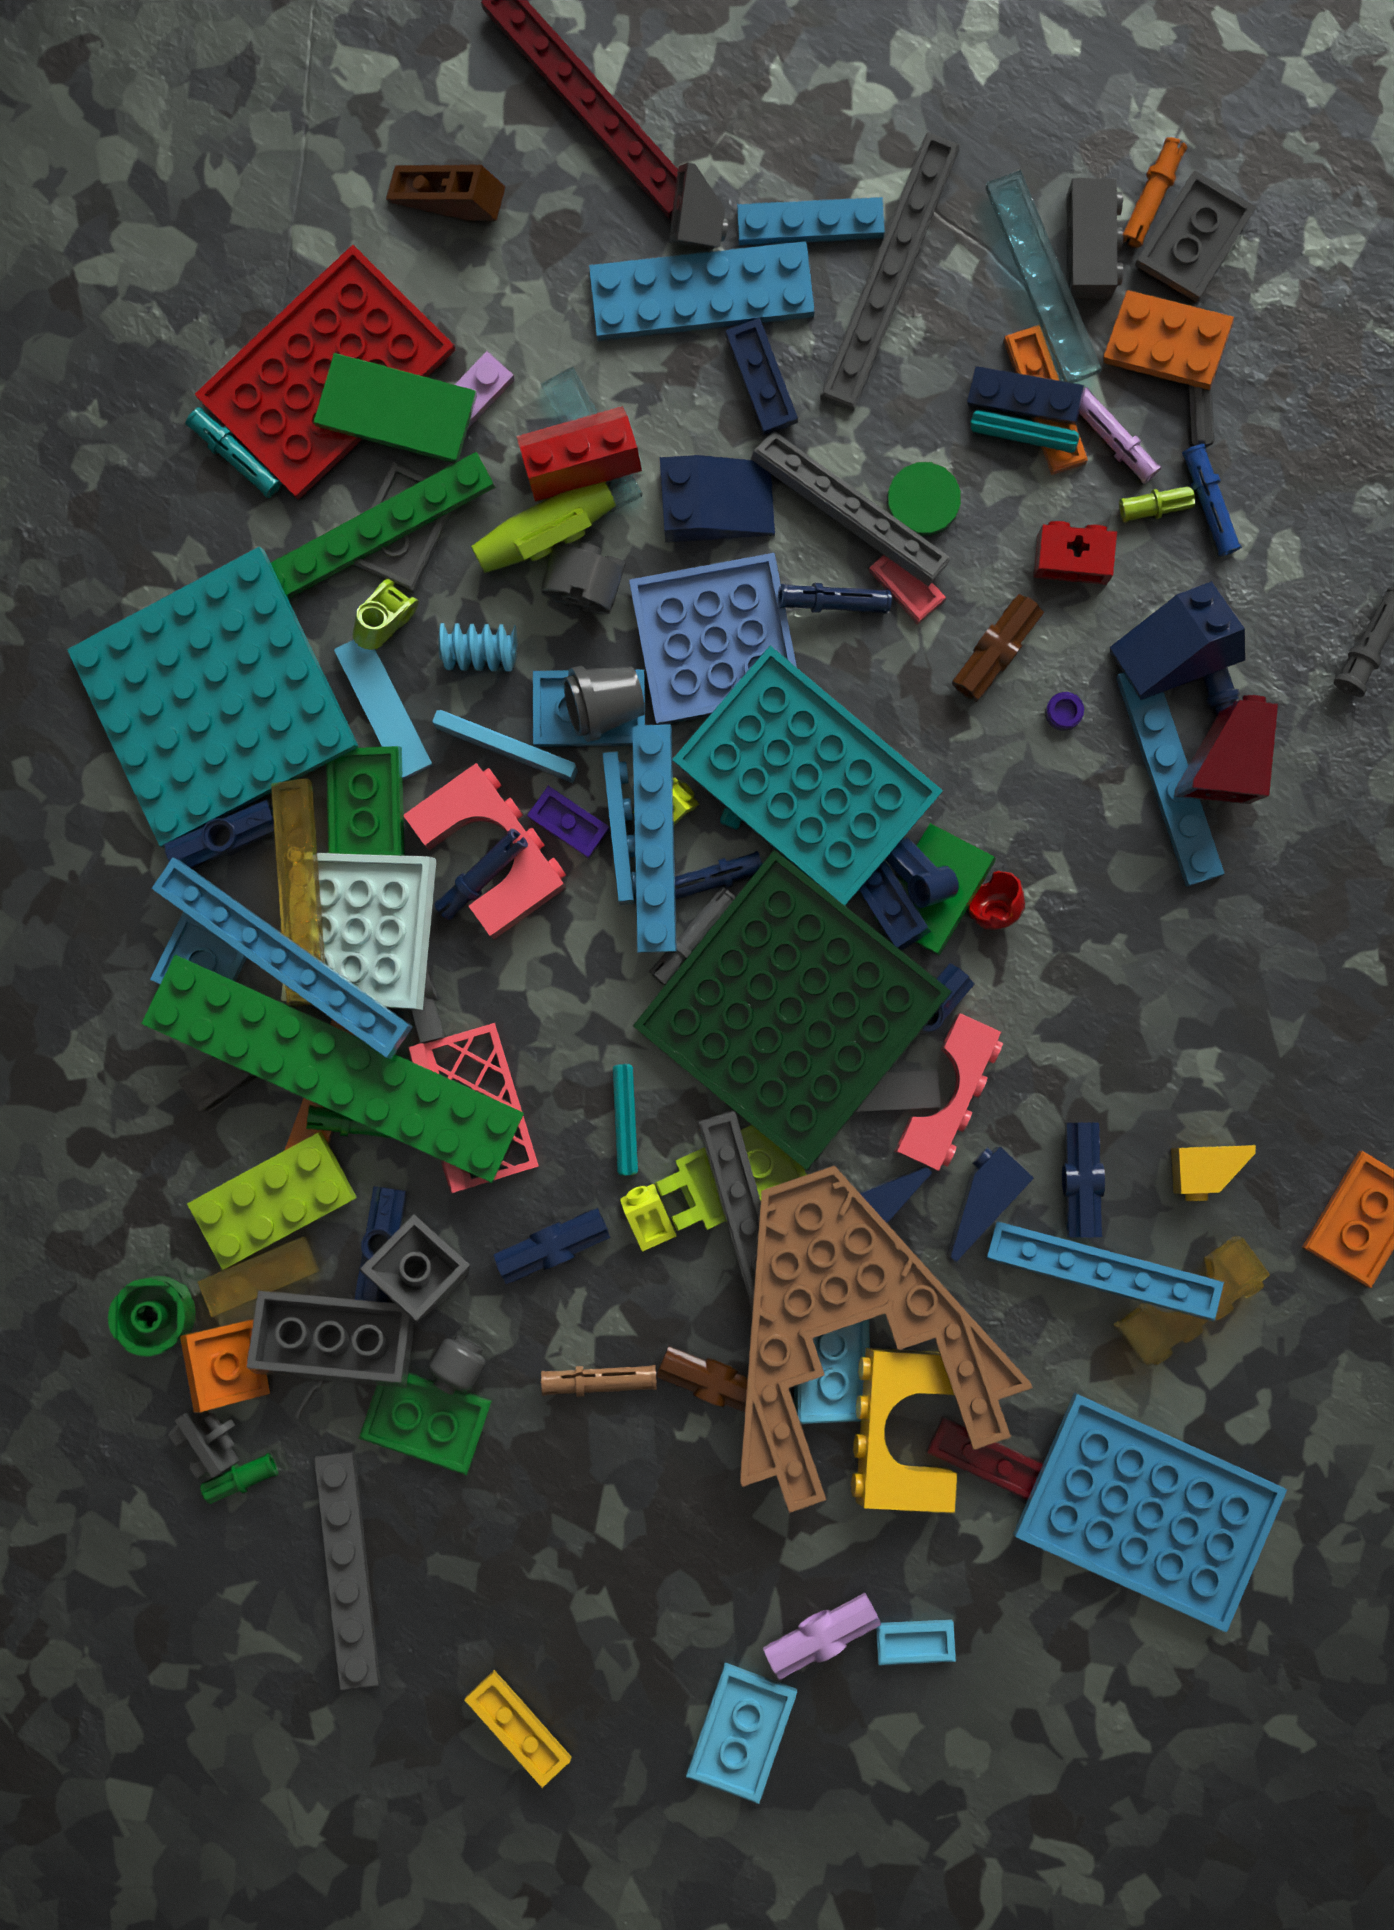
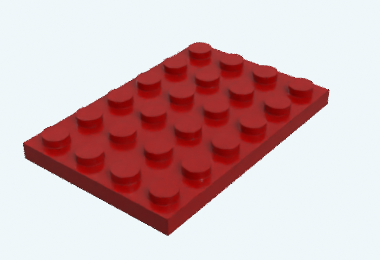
(278, 378)

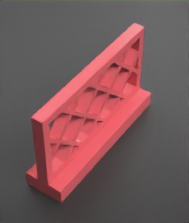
(423, 1055)

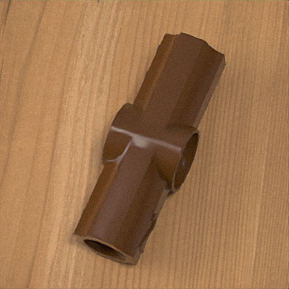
(997, 647)
(706, 1378)

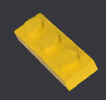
(518, 1728)

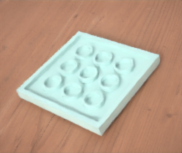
(378, 923)

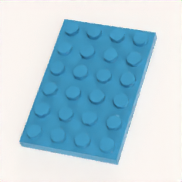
(1150, 1512)

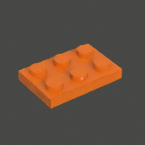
(1168, 340)

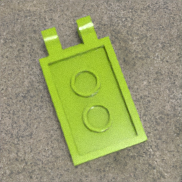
(769, 1167)

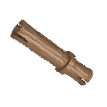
(598, 1380)

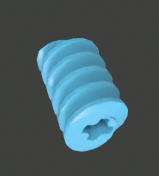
(477, 648)

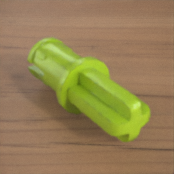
(1156, 503)

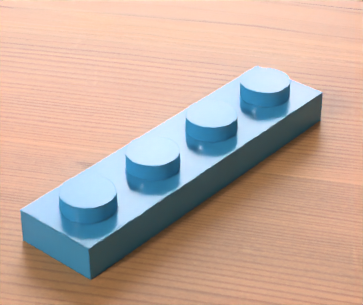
(810, 221)
(620, 812)

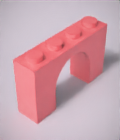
(474, 799)

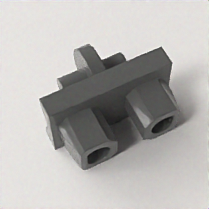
(208, 1440)

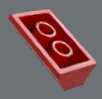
(579, 453)

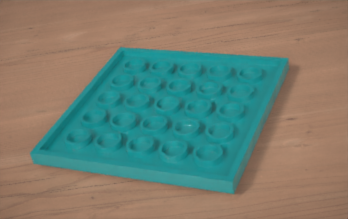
(212, 697)

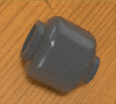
(456, 1365)

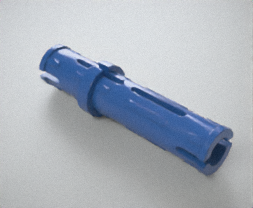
(1198, 460)

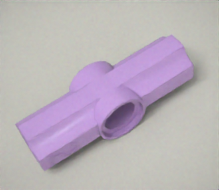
(822, 1636)

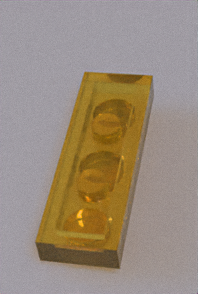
(261, 1273)

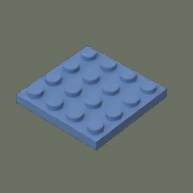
(706, 631)

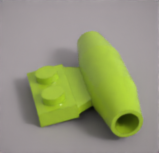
(543, 525)

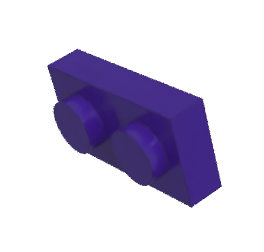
(568, 822)

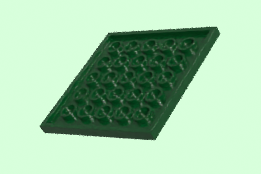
(792, 1009)

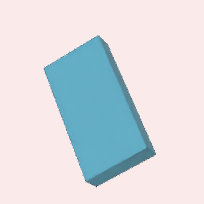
(915, 1642)

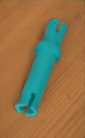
(221, 441)

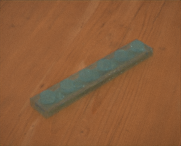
(1043, 277)

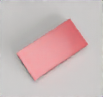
(908, 591)

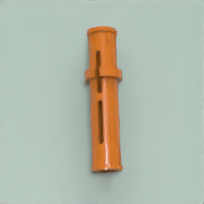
(1160, 178)

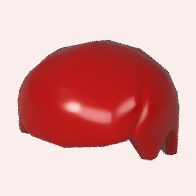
(998, 902)

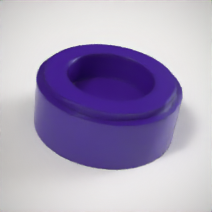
(1064, 711)

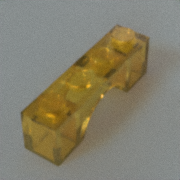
(1155, 1332)

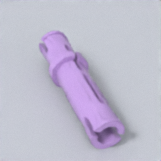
(1114, 434)

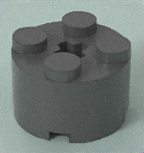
(582, 577)

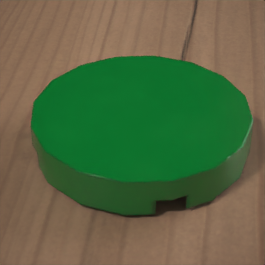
(924, 498)

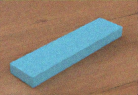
(383, 706)
(505, 745)

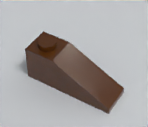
(448, 190)

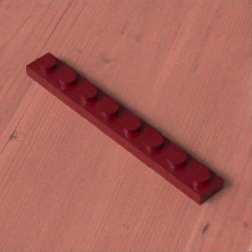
(587, 98)

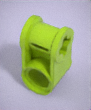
(385, 610)

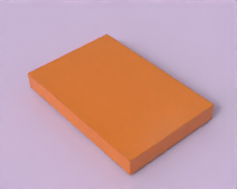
(1358, 1222)

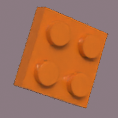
(218, 1365)

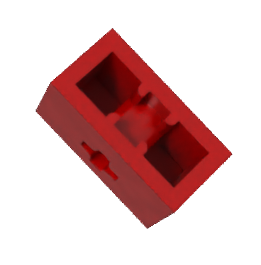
(1057, 561)

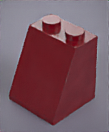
(1234, 755)

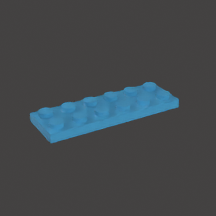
(701, 291)

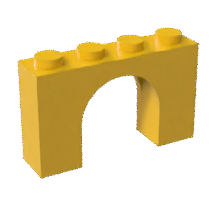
(880, 1480)

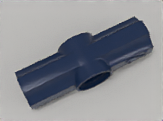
(244, 828)
(1083, 1180)
(385, 1219)
(551, 1246)

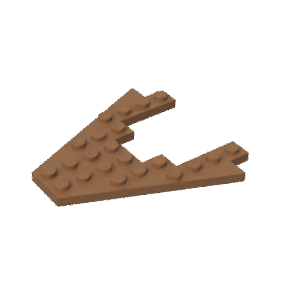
(827, 1267)

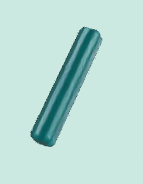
(1025, 431)
(625, 1119)

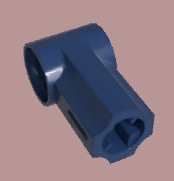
(925, 881)
(959, 984)

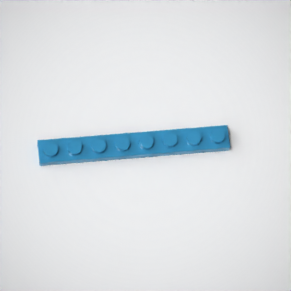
(282, 958)

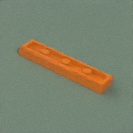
(1031, 357)

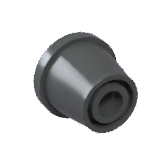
(602, 699)

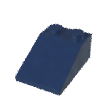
(715, 498)
(1181, 642)

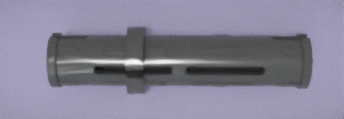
(691, 937)

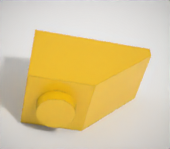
(1207, 1169)

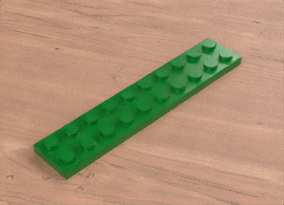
(332, 1068)

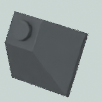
(416, 1269)

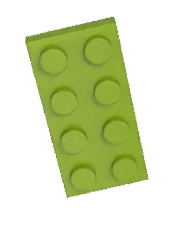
(271, 1200)

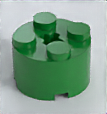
(141, 1334)

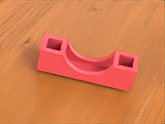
(969, 1049)

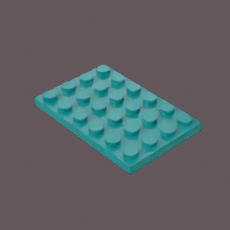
(807, 775)

